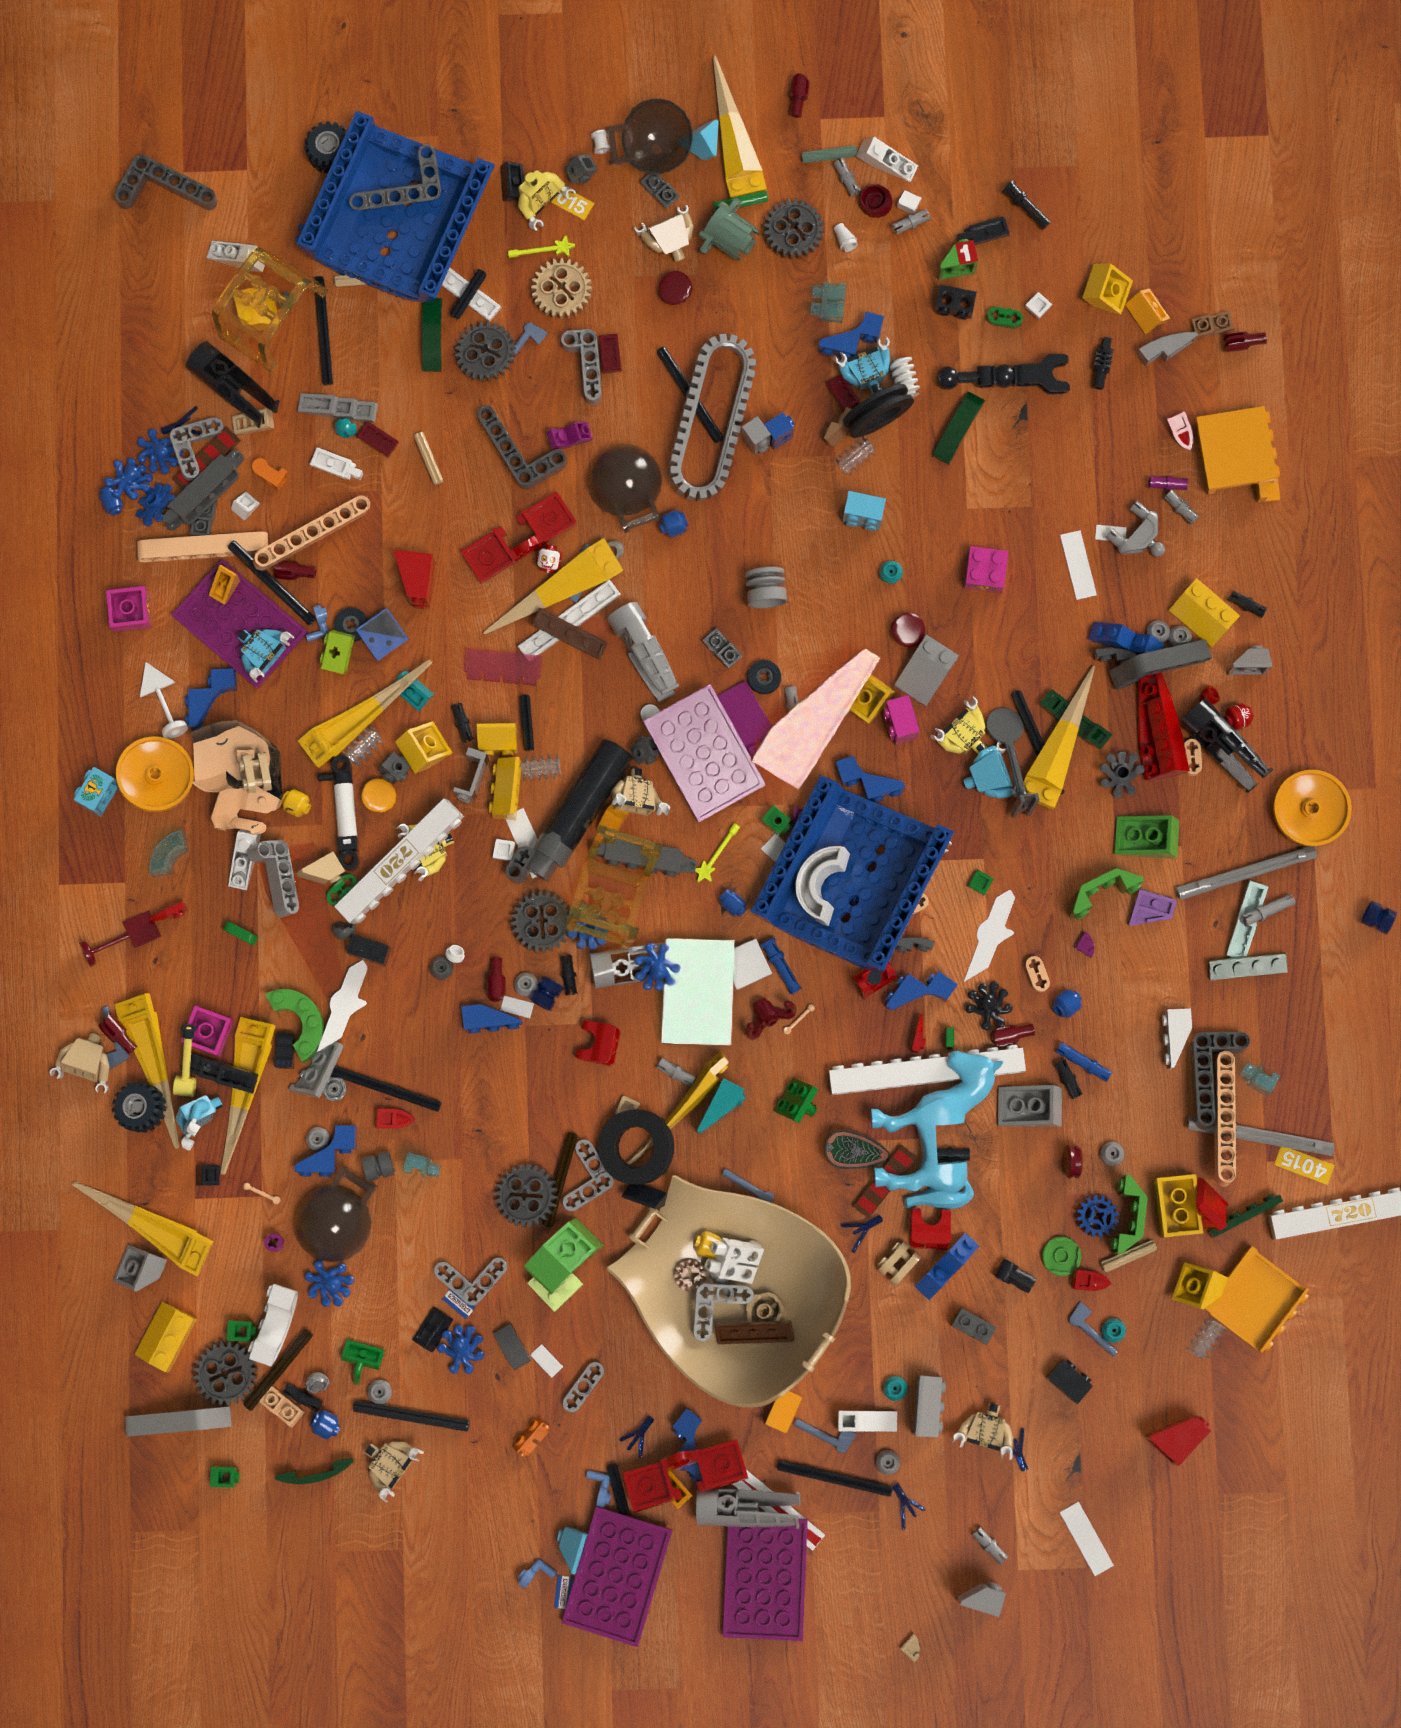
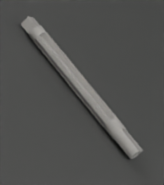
(1208, 884)
(1272, 1138)

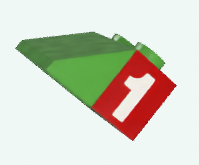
(960, 260)

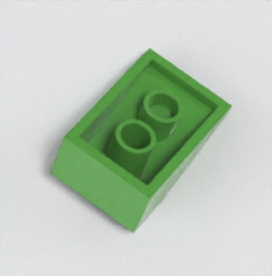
(1147, 836)

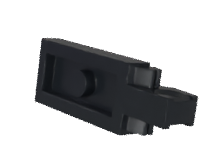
(986, 231)

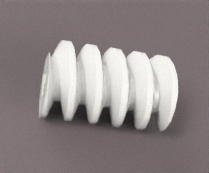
(903, 375)

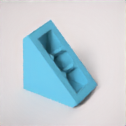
(705, 140)

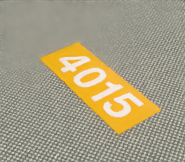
(577, 205)
(1304, 1165)

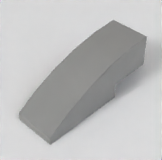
(1166, 347)

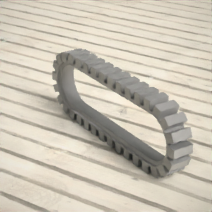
(735, 419)

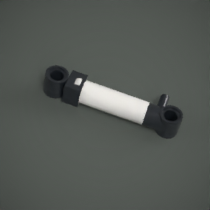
(345, 811)

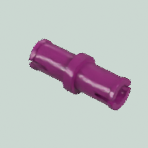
(1168, 483)

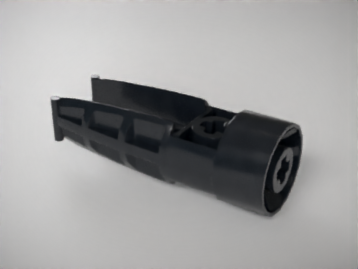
(228, 380)
(1221, 740)

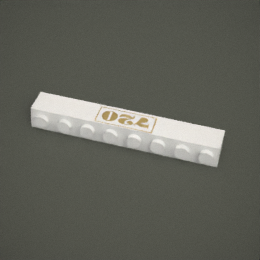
(399, 862)
(1336, 1214)

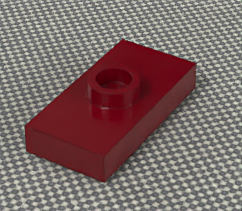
(610, 353)
(843, 392)
(377, 439)

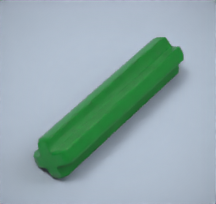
(746, 200)

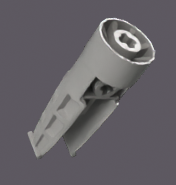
(644, 650)
(604, 968)
(740, 1508)

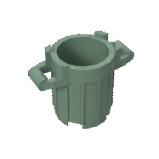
(729, 231)

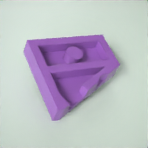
(1151, 908)

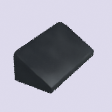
(511, 179)
(645, 1195)
(432, 1328)

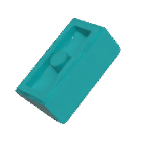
(415, 693)

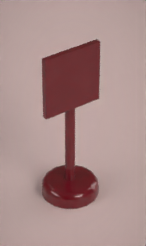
(138, 929)

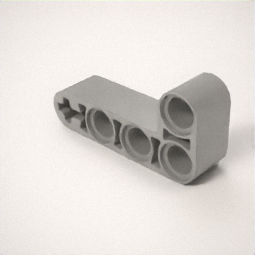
(587, 366)
(284, 901)

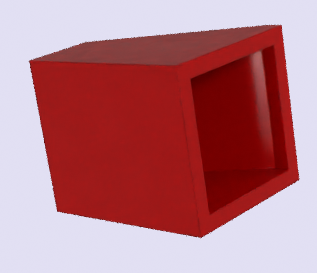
(417, 576)
(1179, 1438)

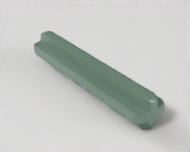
(829, 154)

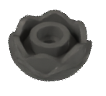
(343, 931)
(438, 973)

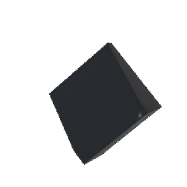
(207, 1175)

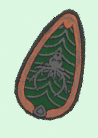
(853, 1151)

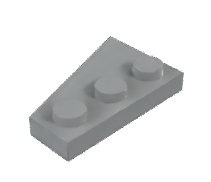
(316, 1076)

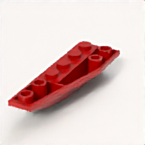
(1159, 731)

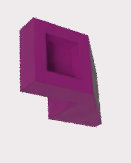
(570, 436)

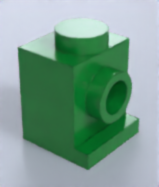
(771, 815)
(233, 1331)
(217, 1479)

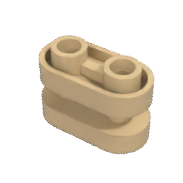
(249, 782)
(886, 1264)

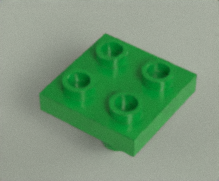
(797, 1101)

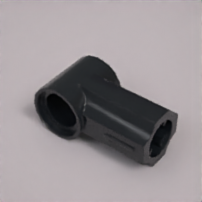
(1013, 1275)

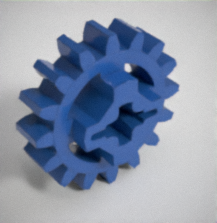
(1090, 1220)

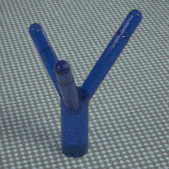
(167, 429)
(863, 1226)
(640, 1433)
(1019, 1449)
(906, 1501)

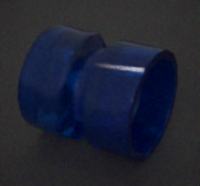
(1379, 917)
(546, 993)

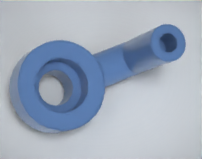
(321, 615)
(604, 1495)
(527, 1576)

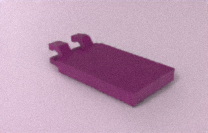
(745, 715)

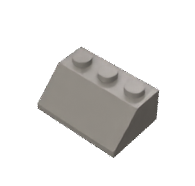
(928, 1406)
(984, 1598)

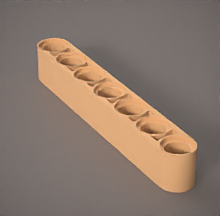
(316, 525)
(198, 546)
(1220, 1126)

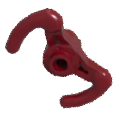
(768, 1016)

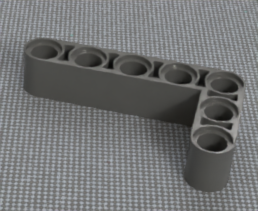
(164, 181)
(404, 190)
(514, 454)
(1159, 661)
(1207, 1070)

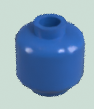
(674, 523)
(1067, 1003)
(324, 1424)

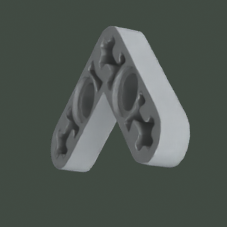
(185, 444)
(596, 1175)
(467, 1286)
(709, 1302)

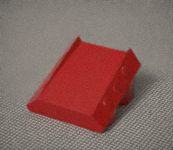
(1210, 1206)

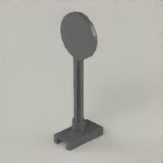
(1007, 727)

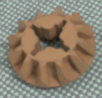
(682, 1270)

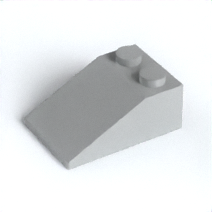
(926, 670)
(1030, 1106)

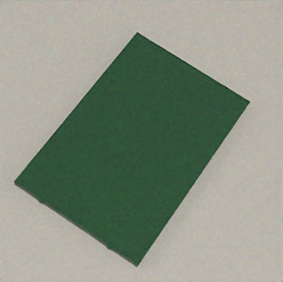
(702, 998)

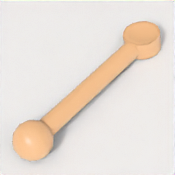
(787, 1030)
(276, 1200)

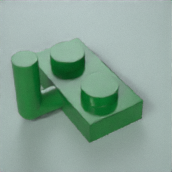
(362, 1356)

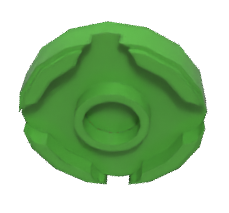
(1061, 1256)

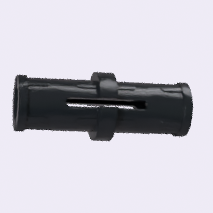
(1247, 604)
(462, 722)
(568, 975)
(1068, 1079)
(953, 1154)
(302, 1397)

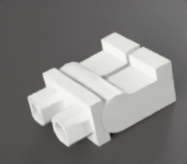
(734, 1259)

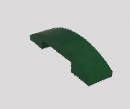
(432, 336)
(958, 427)
(1088, 730)
(292, 1478)

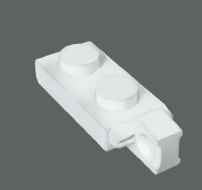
(335, 465)

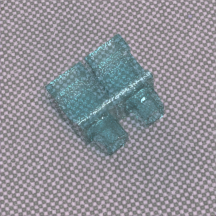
(832, 302)
(1258, 1080)
(421, 1164)

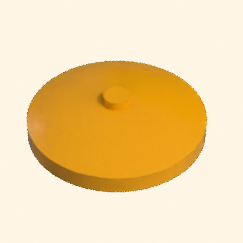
(154, 774)
(1312, 808)

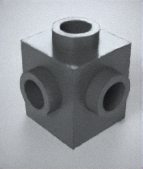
(580, 169)
(645, 750)
(394, 768)

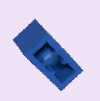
(781, 430)

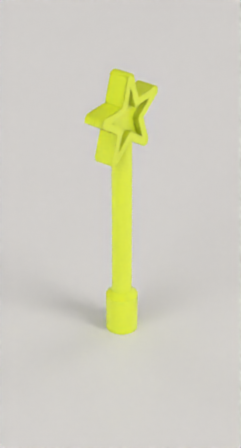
(561, 247)
(706, 870)

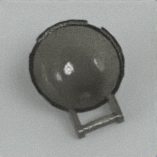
(654, 137)
(625, 482)
(334, 1220)

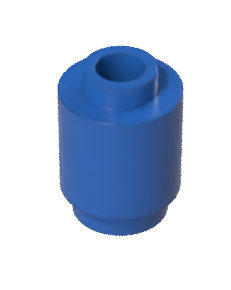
(110, 503)
(733, 903)

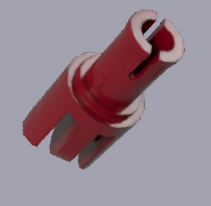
(799, 94)
(1242, 341)
(292, 570)
(496, 981)
(117, 1033)
(1011, 1034)

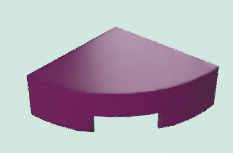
(1086, 945)

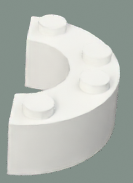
(811, 877)
(275, 1326)

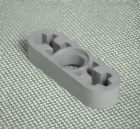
(591, 1386)

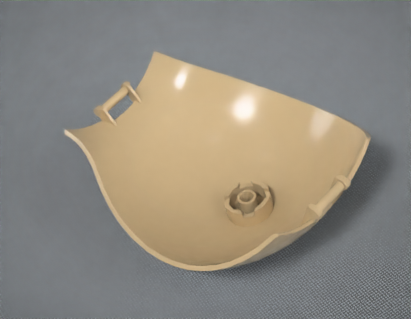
(796, 1281)

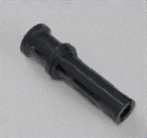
(1018, 199)

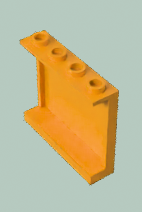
(1237, 448)
(1257, 1300)

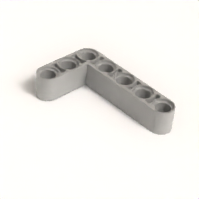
(178, 1421)

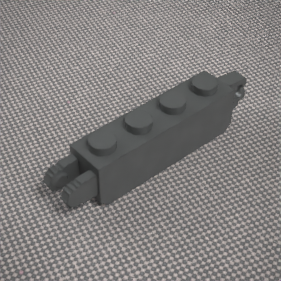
(203, 490)
(670, 860)

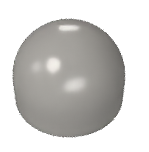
(619, 546)

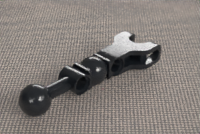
(1005, 376)

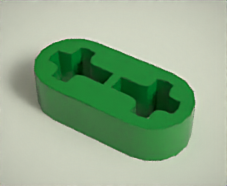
(1006, 313)
(338, 887)
(240, 933)

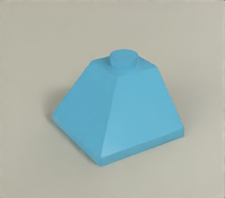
(572, 1546)

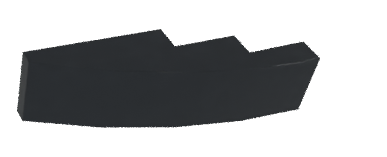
(223, 1073)

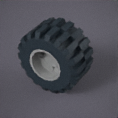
(324, 144)
(139, 1107)

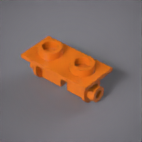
(524, 1443)

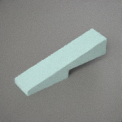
(1242, 935)

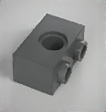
(973, 1326)

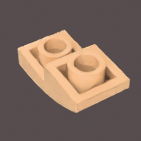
(281, 1406)

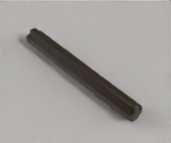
(561, 1174)
(278, 1369)

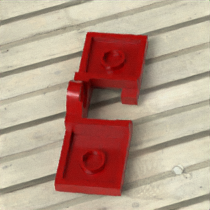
(491, 553)
(718, 1466)

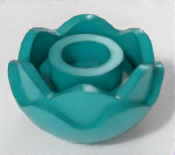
(345, 428)
(888, 577)
(1111, 1336)
(892, 1394)

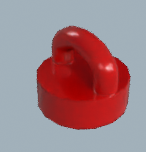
(1211, 695)

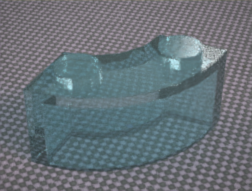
(167, 853)

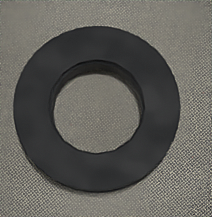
(878, 410)
(609, 1147)

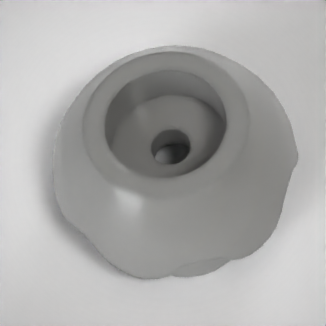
(1162, 627)
(1178, 630)
(524, 990)
(338, 1093)
(324, 1139)
(1112, 1160)
(316, 1382)
(386, 1392)
(883, 1457)

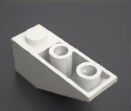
(886, 159)
(233, 254)
(241, 864)
(1178, 1027)
(867, 1420)

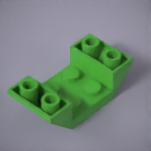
(1125, 880)
(1129, 1188)
(562, 1255)

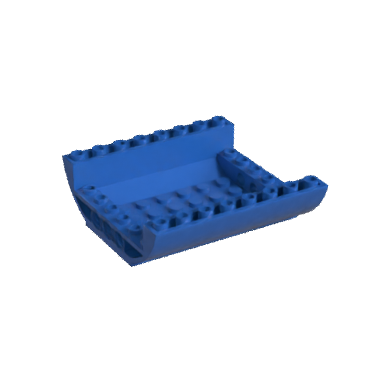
(426, 230)
(885, 895)

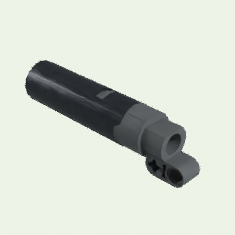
(573, 815)

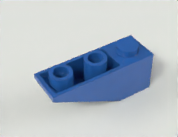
(483, 1017)

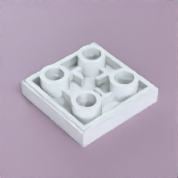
(749, 964)

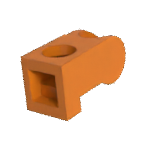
(269, 474)

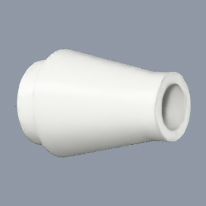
(845, 238)

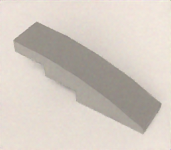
(335, 407)

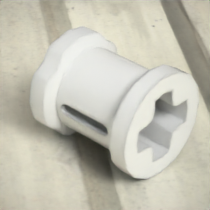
(600, 142)

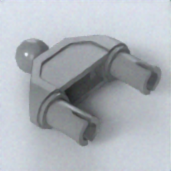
(1142, 537)

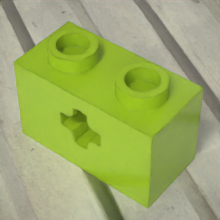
(341, 661)

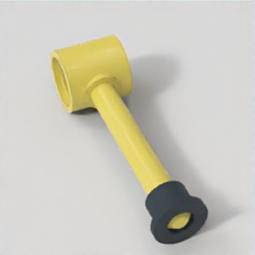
(185, 1084)

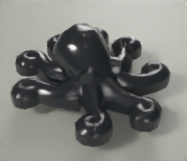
(1121, 772)
(989, 1004)

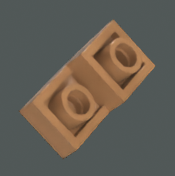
(1213, 325)
(835, 431)

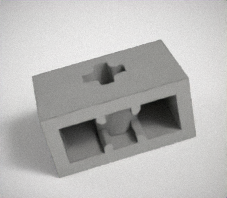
(756, 436)

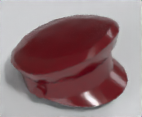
(875, 201)
(675, 288)
(908, 629)
(1072, 1161)

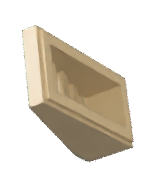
(268, 418)

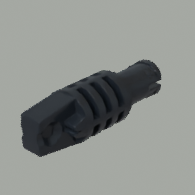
(1102, 363)

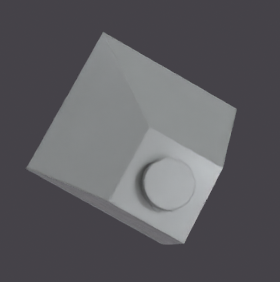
(1253, 662)
(138, 1268)

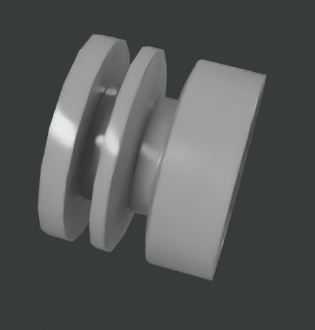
(765, 587)

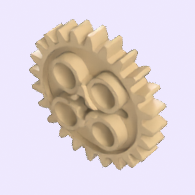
(549, 299)

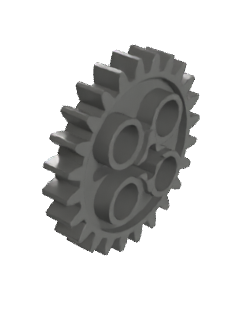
(807, 219)
(492, 337)
(525, 923)
(524, 1213)
(219, 1357)

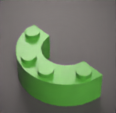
(310, 1015)

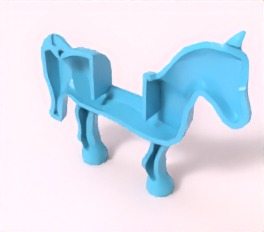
(934, 1109)

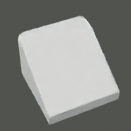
(908, 202)
(244, 505)

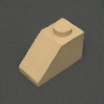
(323, 870)

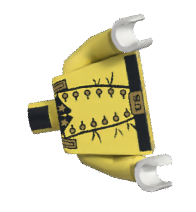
(538, 192)
(963, 731)
(433, 862)

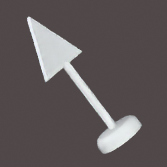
(154, 681)

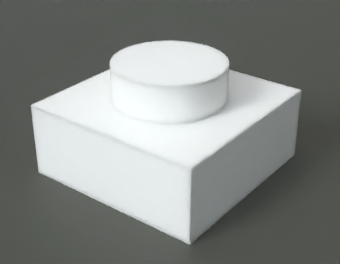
(1038, 305)
(503, 850)

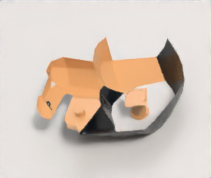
(218, 771)

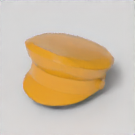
(378, 795)

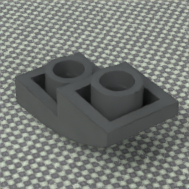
(660, 190)
(204, 523)
(722, 648)
(1119, 655)
(921, 944)
(512, 1347)

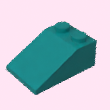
(723, 1103)

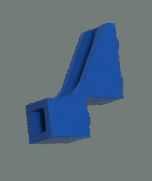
(848, 342)
(1123, 638)
(201, 700)
(873, 786)
(911, 989)
(325, 1160)
(947, 1266)
(686, 1427)

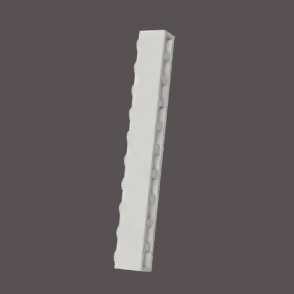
(915, 1071)

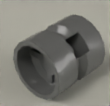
(378, 1166)

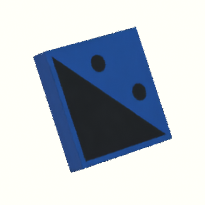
(381, 634)

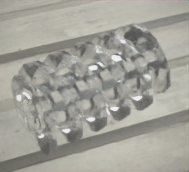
(855, 456)
(363, 746)
(541, 767)
(1206, 1338)

